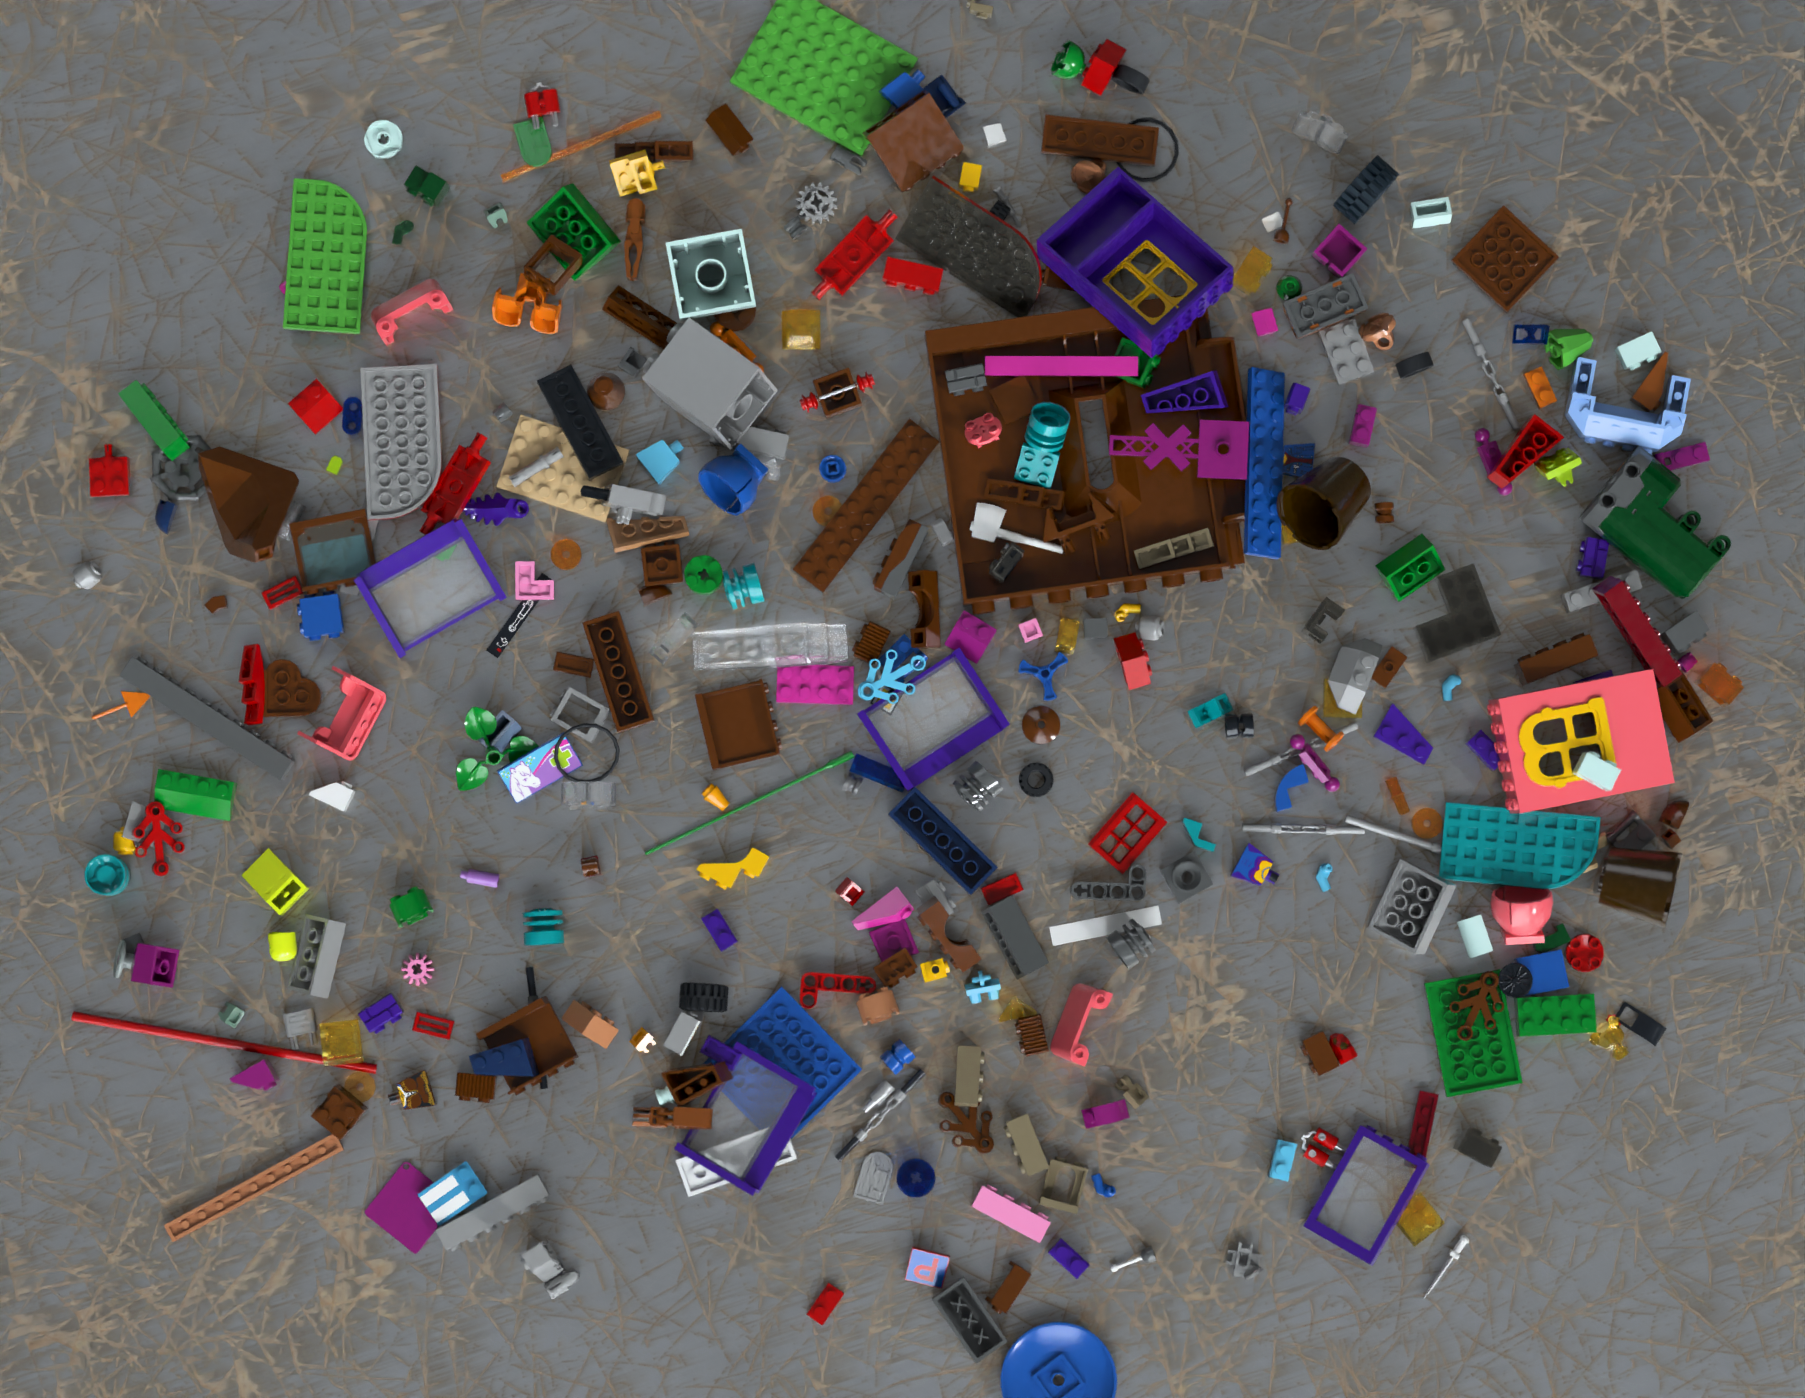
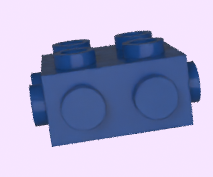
(321, 616)

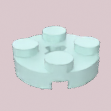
(374, 133)

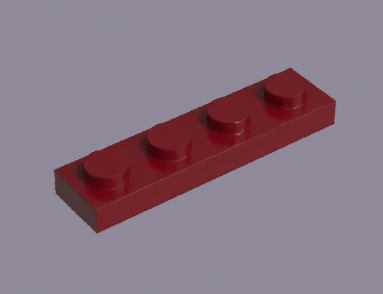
(1422, 1123)

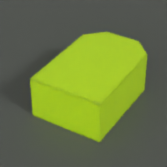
(334, 465)

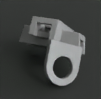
(1240, 1258)

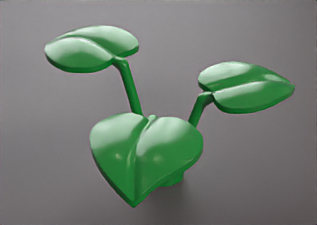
(480, 723)

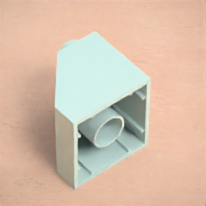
(710, 274)

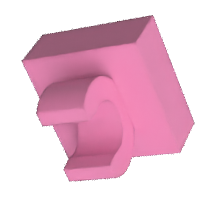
(1030, 630)

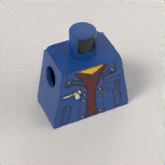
(1298, 459)

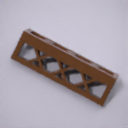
(639, 319)

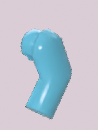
(1322, 875)

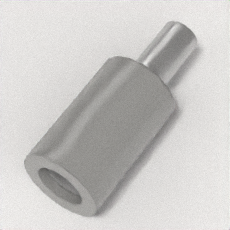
(879, 1095)

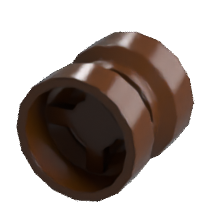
(1384, 512)

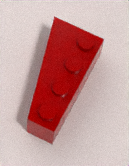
(1527, 447)

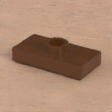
(1388, 667)

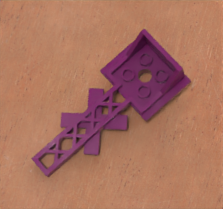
(1210, 462)

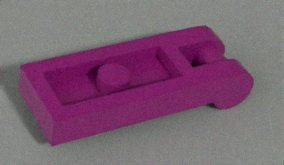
(1684, 456)

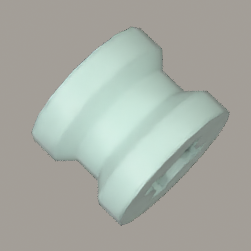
(664, 1096)

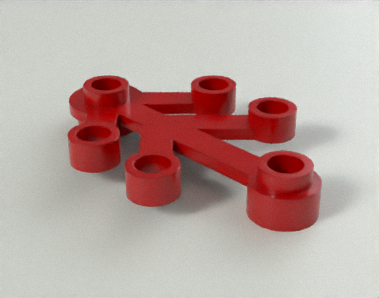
(157, 836)

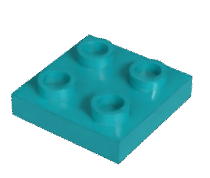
(1036, 466)

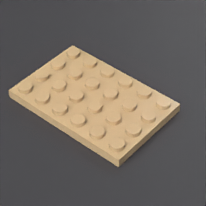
(564, 479)

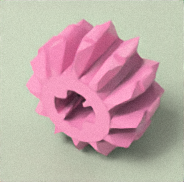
(424, 967)

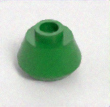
(1284, 291)

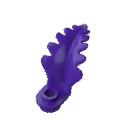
(496, 509)

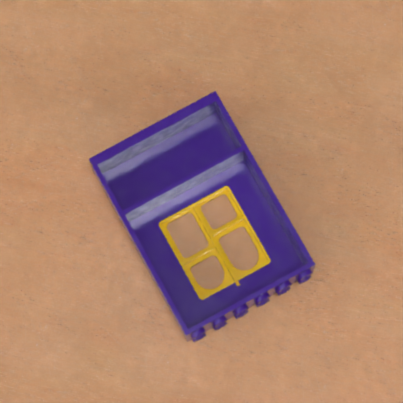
(1107, 233)

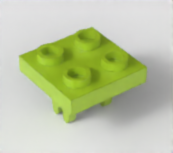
(1559, 465)

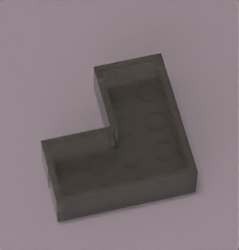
(1468, 616)

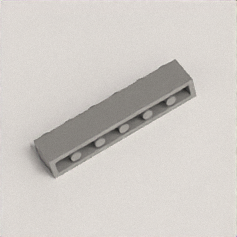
(492, 1212)

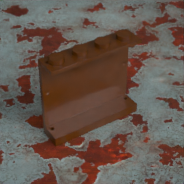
(546, 1035)

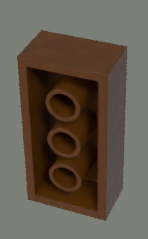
(1555, 660)

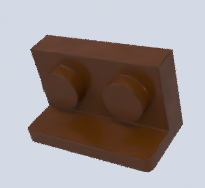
(895, 968)

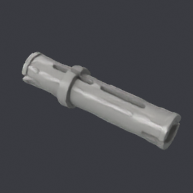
(536, 466)

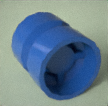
(897, 1056)

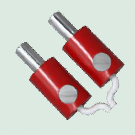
(1318, 1156)

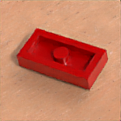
(825, 1303)

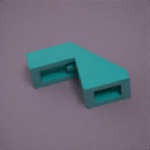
(1210, 710)
(1193, 829)

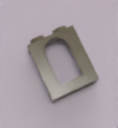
(1080, 1177)

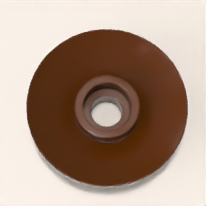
(1041, 735)

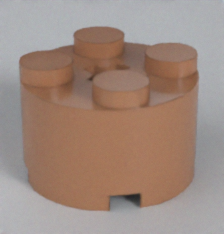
(877, 1006)

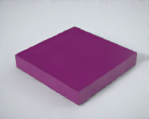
(892, 939)

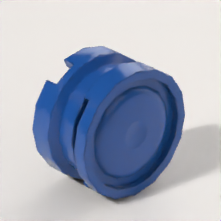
(832, 468)

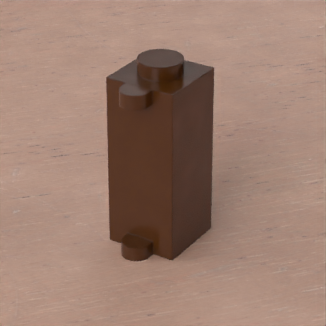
(729, 130)
(1009, 1289)

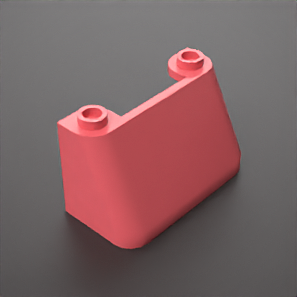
(425, 292)
(1073, 1019)

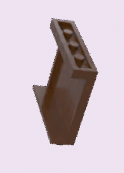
(914, 140)
(738, 724)

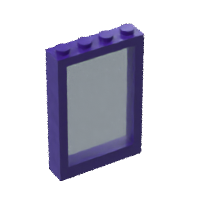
(1367, 1194)

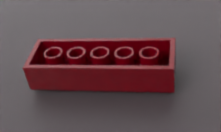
(1637, 630)

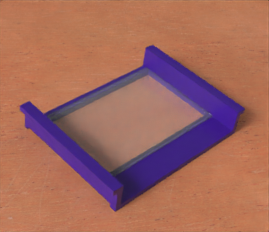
(428, 585)
(936, 723)
(750, 1121)

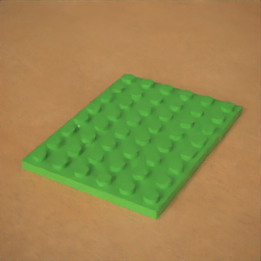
(822, 70)

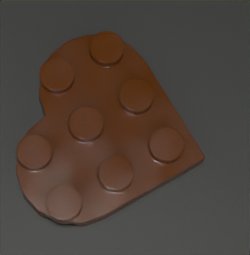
(288, 692)

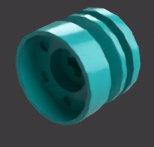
(1047, 427)
(743, 586)
(543, 927)

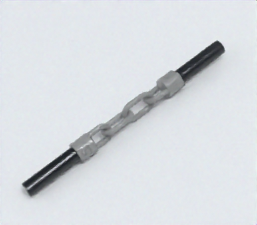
(899, 1095)

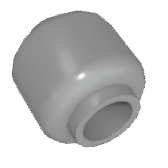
(87, 575)
(1150, 627)

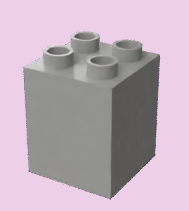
(708, 382)

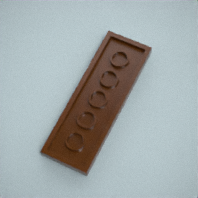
(1100, 140)

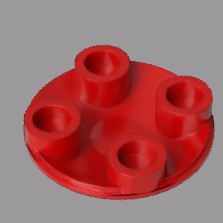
(1584, 953)

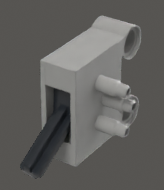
(627, 501)

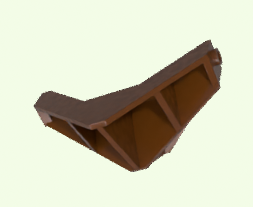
(247, 500)

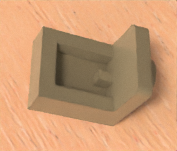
(980, 10)

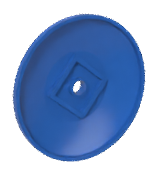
(1059, 1350)

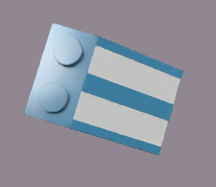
(452, 1193)

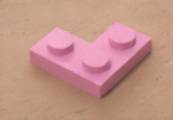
(527, 587)

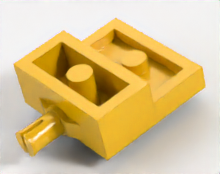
(634, 173)

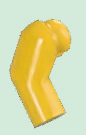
(1125, 609)

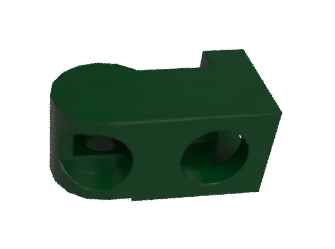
(1553, 940)

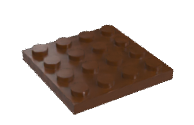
(1505, 259)

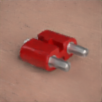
(541, 104)

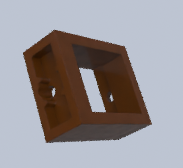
(561, 250)

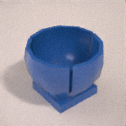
(732, 480)

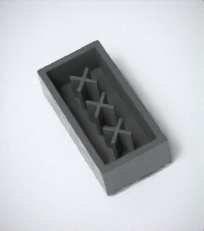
(969, 1319)

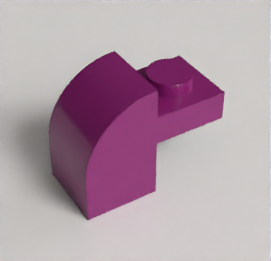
(1105, 1114)

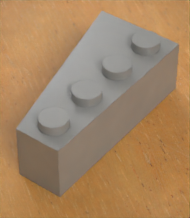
(543, 1262)

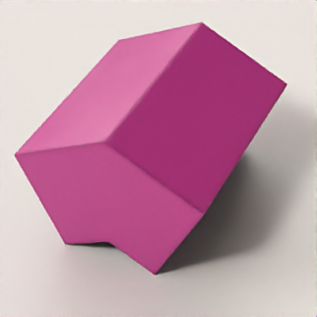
(1264, 322)

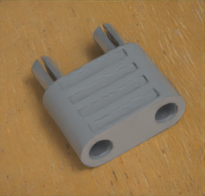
(298, 1024)

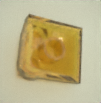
(801, 329)
(1419, 1219)

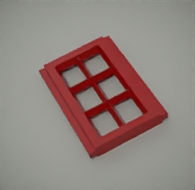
(1115, 820)

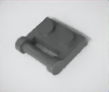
(1635, 839)

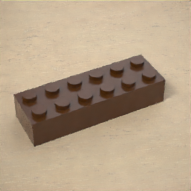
(618, 672)

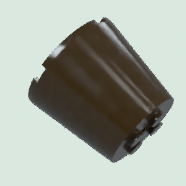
(1324, 502)
(1639, 883)

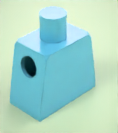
(660, 459)

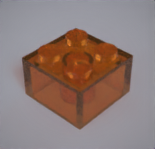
(1719, 684)

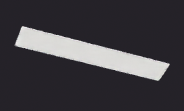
(1103, 925)

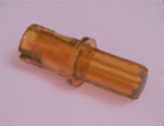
(1397, 796)

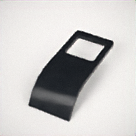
(1644, 1025)

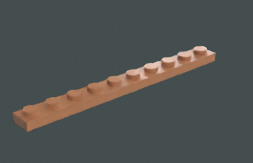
(253, 1187)

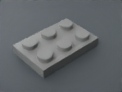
(1346, 351)

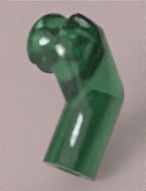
(400, 230)

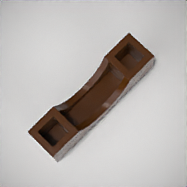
(924, 587)
(935, 917)

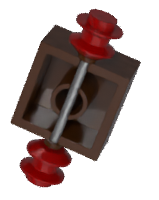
(837, 392)

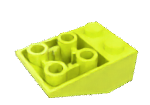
(275, 882)

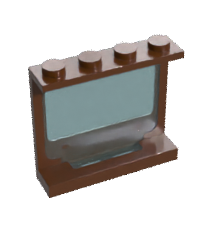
(332, 550)

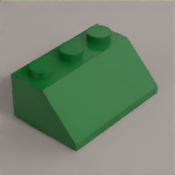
(1410, 567)

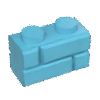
(1282, 1160)

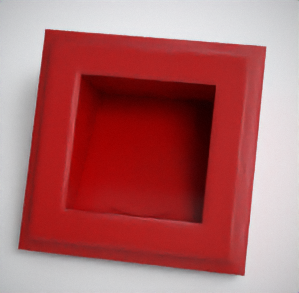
(849, 891)

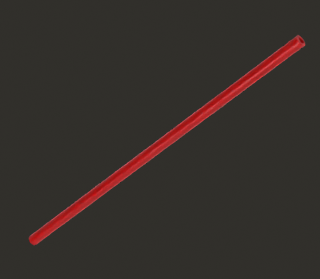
(215, 1040)

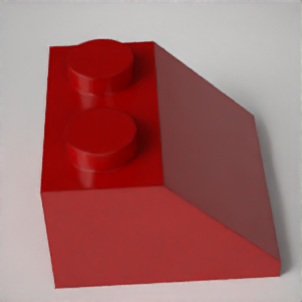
(315, 406)

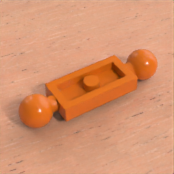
(733, 341)

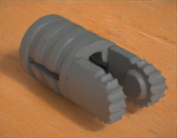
(845, 157)

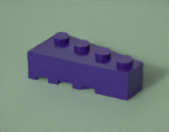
(1191, 394)

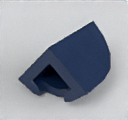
(165, 514)

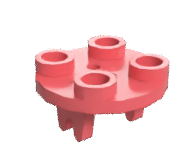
(983, 430)

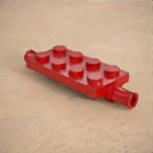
(854, 255)
(455, 484)

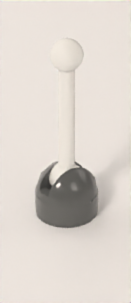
(1147, 1255)

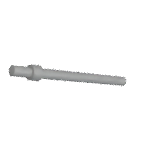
(1433, 847)

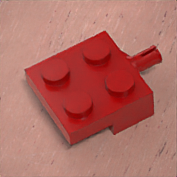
(109, 475)

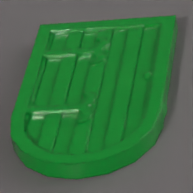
(533, 142)

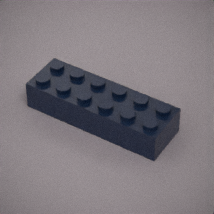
(942, 841)

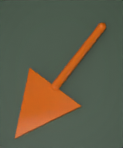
(132, 700)

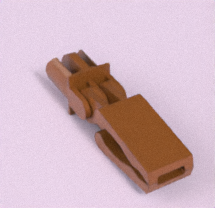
(635, 216)
(682, 1117)

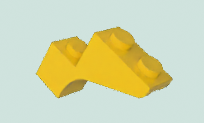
(726, 873)

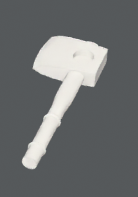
(987, 527)

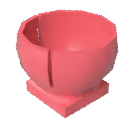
(1521, 913)

